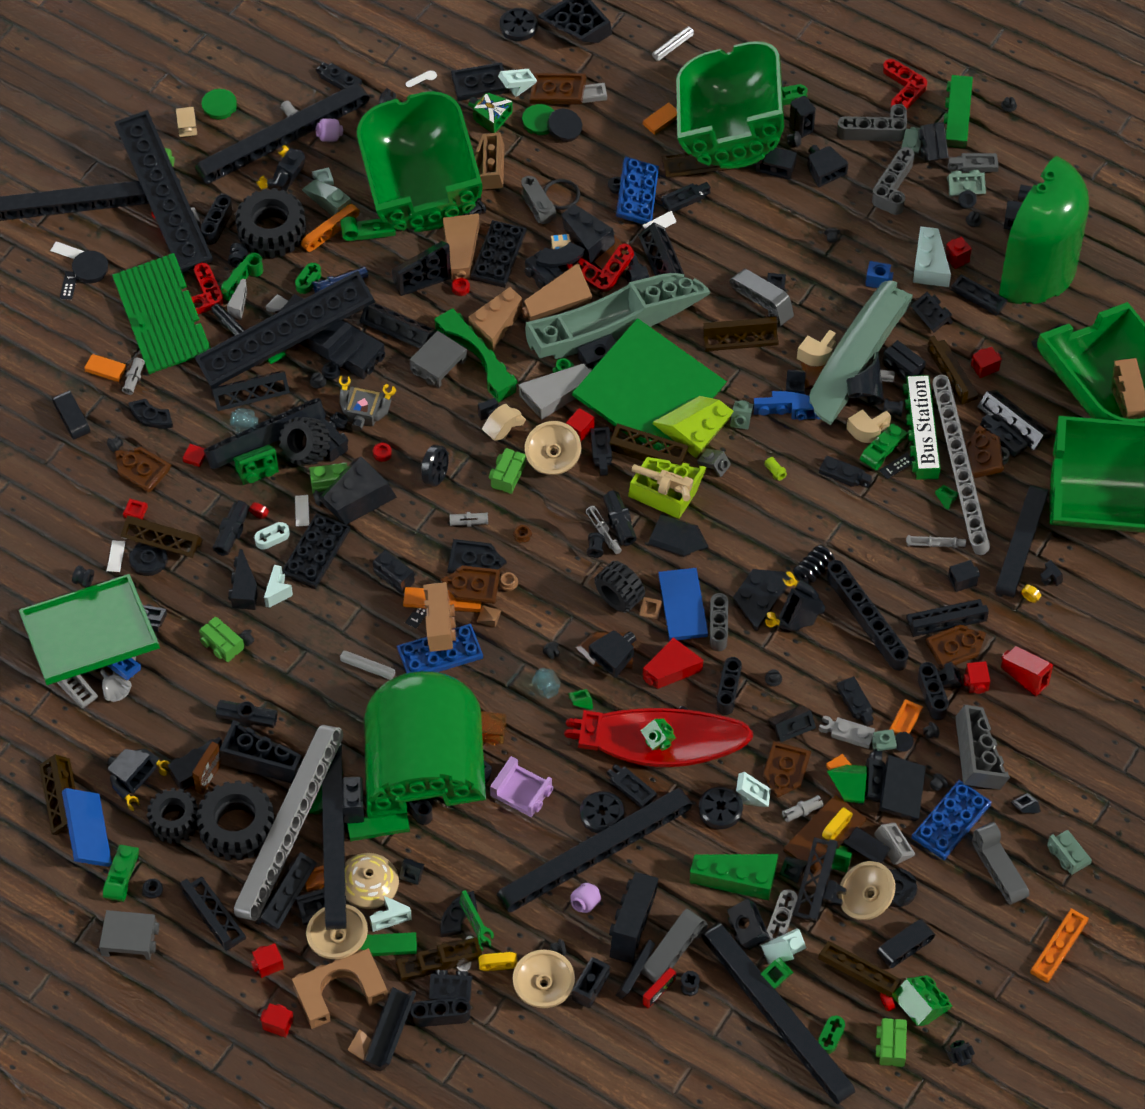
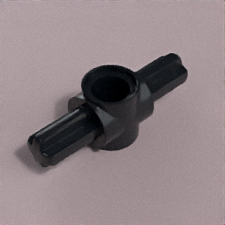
(636, 271)

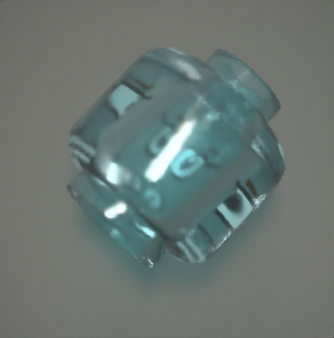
(243, 419)
(546, 682)

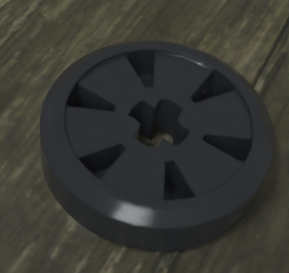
(510, 28)
(434, 465)
(603, 801)
(717, 818)

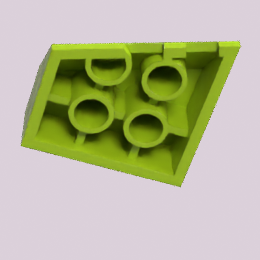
(695, 423)
(646, 489)

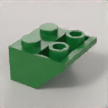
(256, 464)
(922, 999)

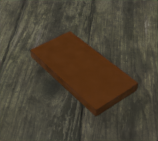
(801, 844)

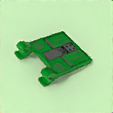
(475, 920)

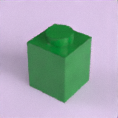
(777, 973)

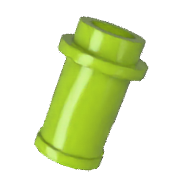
(778, 472)

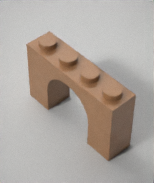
(357, 967)

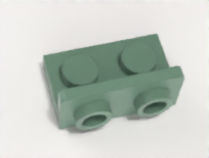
(970, 181)
(1069, 852)

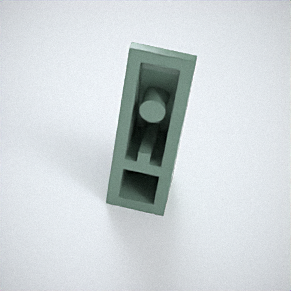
(327, 196)

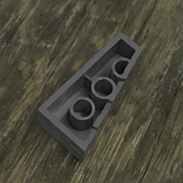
(978, 750)

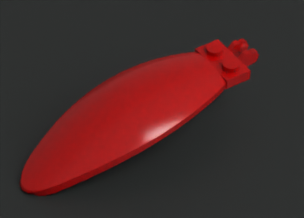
(697, 734)

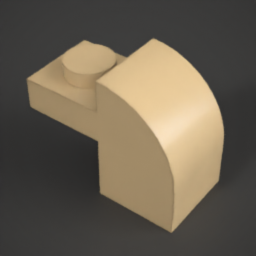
(186, 121)
(815, 352)
(502, 421)
(865, 428)

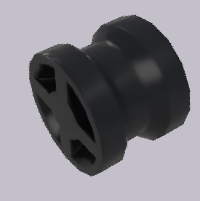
(83, 576)

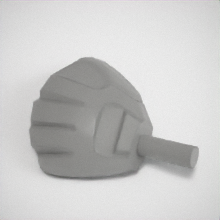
(115, 687)

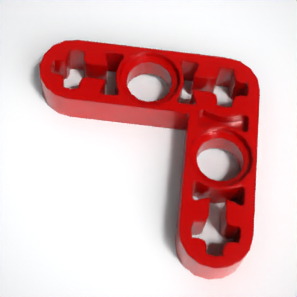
(909, 83)
(606, 273)
(206, 297)

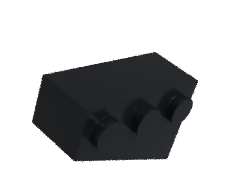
(588, 232)

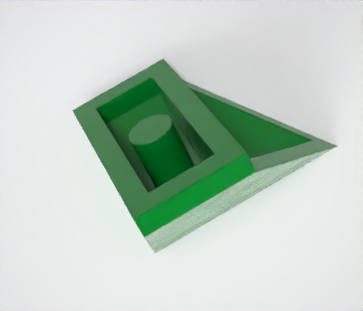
(850, 782)

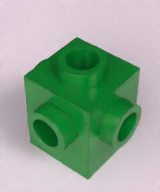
(658, 734)

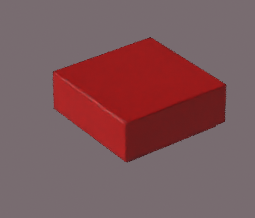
(194, 455)
(135, 509)

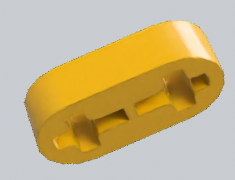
(837, 824)
(497, 961)

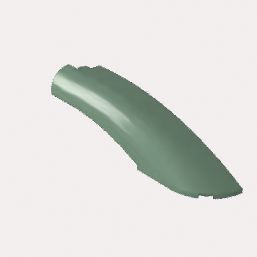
(645, 299)
(858, 348)

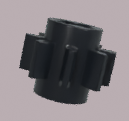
(961, 1053)

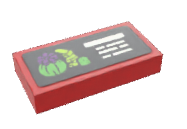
(659, 987)

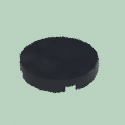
(564, 125)
(90, 266)
(147, 559)
(904, 887)

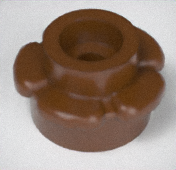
(522, 529)

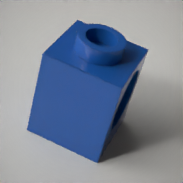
(878, 273)

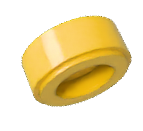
(1031, 593)

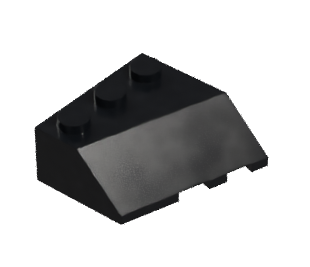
(579, 19)
(423, 269)
(357, 492)

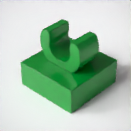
(842, 859)

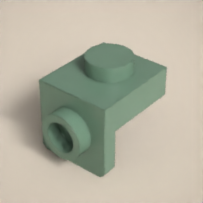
(912, 140)
(741, 414)
(884, 740)

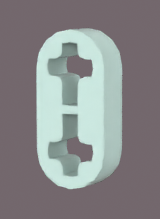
(272, 536)

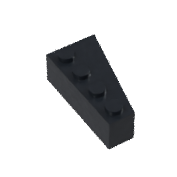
(632, 916)

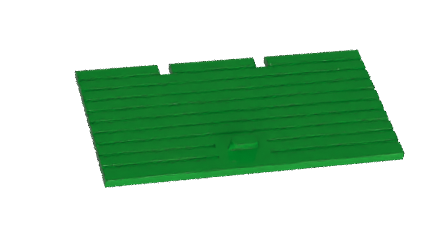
(161, 313)

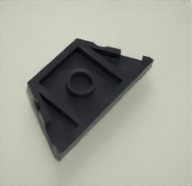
(760, 594)

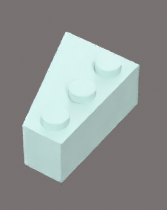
(931, 260)

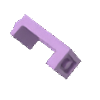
(520, 788)

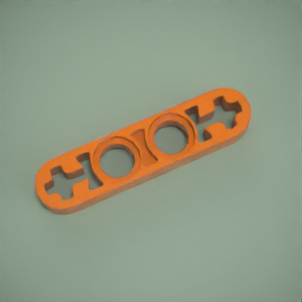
(328, 228)

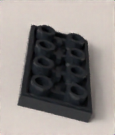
(498, 253)
(315, 551)

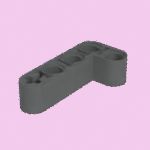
(874, 128)
(885, 191)
(765, 294)
(997, 862)
(674, 944)

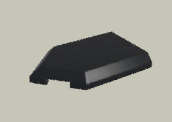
(677, 536)
(474, 554)

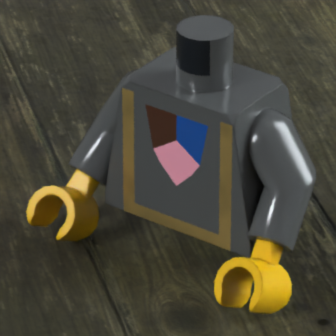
(363, 405)

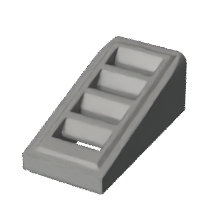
(237, 302)
(72, 693)

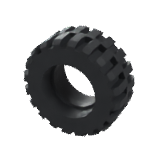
(266, 205)
(228, 798)

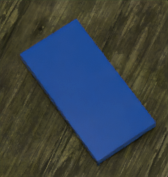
(637, 191)
(683, 604)
(417, 656)
(951, 820)
(86, 827)

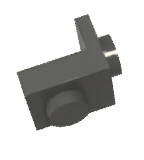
(715, 460)

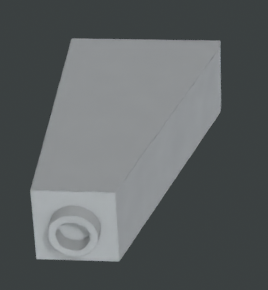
(553, 390)

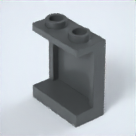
(437, 358)
(129, 933)

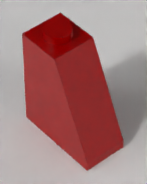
(671, 665)
(1027, 669)

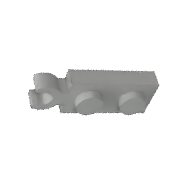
(848, 731)

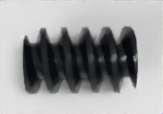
(813, 564)

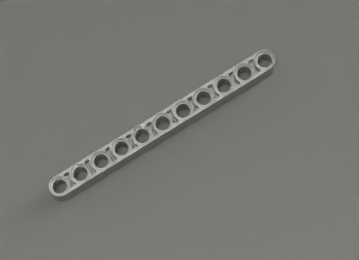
(964, 470)
(288, 823)

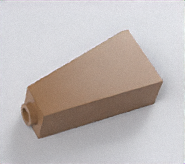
(462, 236)
(558, 296)

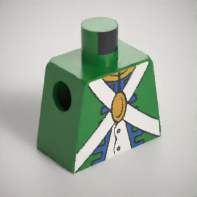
(491, 111)

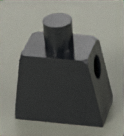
(826, 165)
(613, 651)

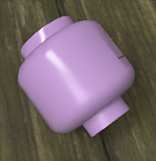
(329, 130)
(585, 898)

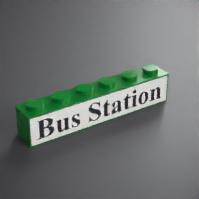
(922, 427)

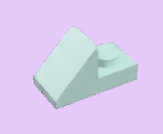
(517, 80)
(276, 589)
(752, 791)
(395, 914)
(784, 946)

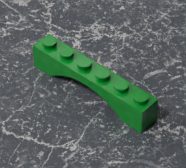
(499, 381)

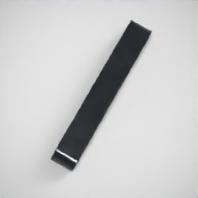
(260, 434)
(1021, 541)
(868, 623)

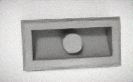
(892, 837)

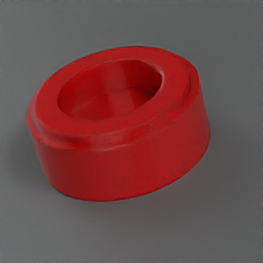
(460, 286)
(382, 452)
(259, 510)
(887, 1002)

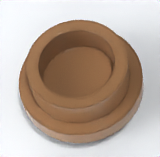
(508, 581)

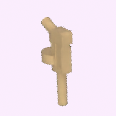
(667, 480)

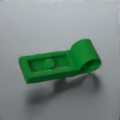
(366, 229)
(251, 265)
(882, 446)
(120, 873)

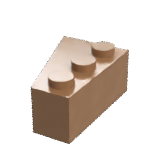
(491, 160)
(496, 317)
(1128, 389)
(439, 617)

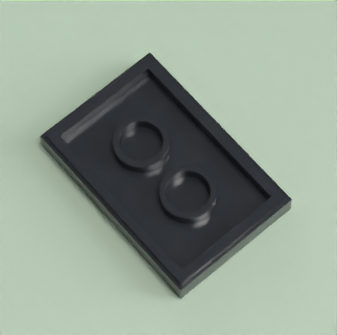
(478, 81)
(902, 788)

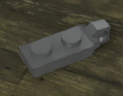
(974, 161)

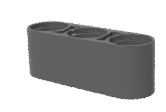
(718, 630)

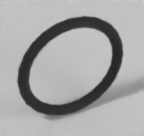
(565, 181)

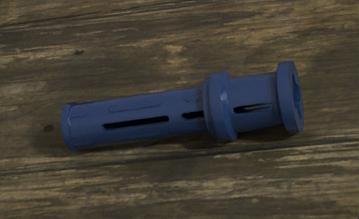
(330, 279)

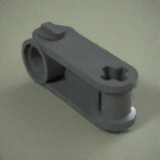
(537, 200)

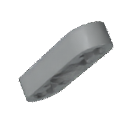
(779, 908)

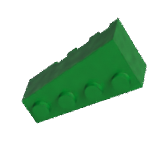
(958, 110)
(735, 873)

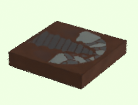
(206, 768)

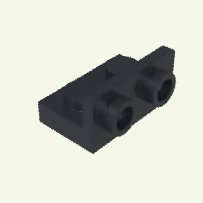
(930, 311)
(450, 985)

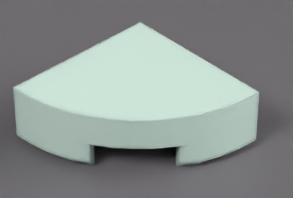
(323, 175)

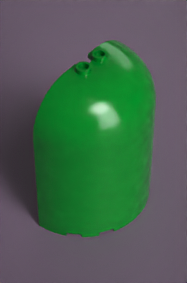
(731, 105)
(419, 161)
(1046, 236)
(1087, 357)
(1098, 474)
(422, 743)

